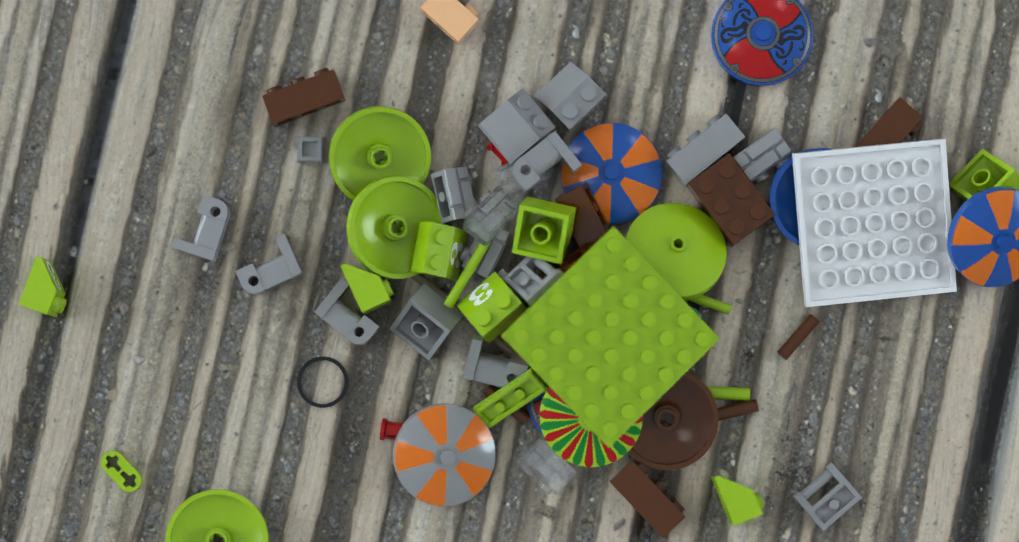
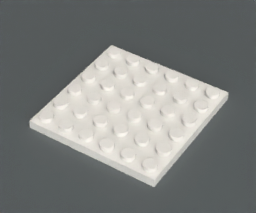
(873, 222)

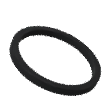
(300, 376)

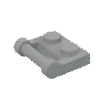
(527, 283)
(833, 503)

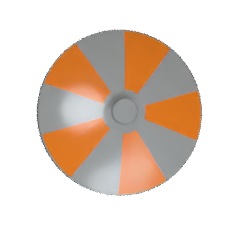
(444, 454)

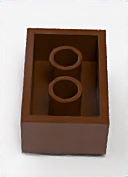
(730, 199)

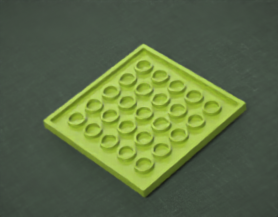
(610, 337)

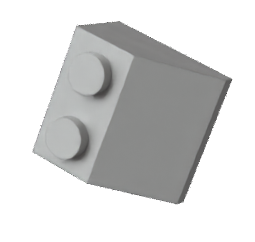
(570, 96)
(517, 126)
(426, 321)

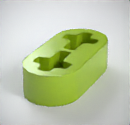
(117, 475)

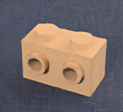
(451, 17)

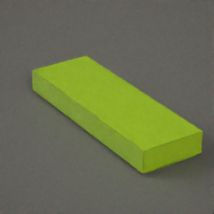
(510, 398)

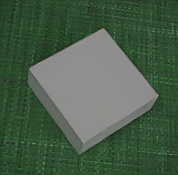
(310, 149)

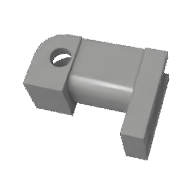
(541, 159)
(209, 232)
(272, 272)
(344, 318)
(492, 368)

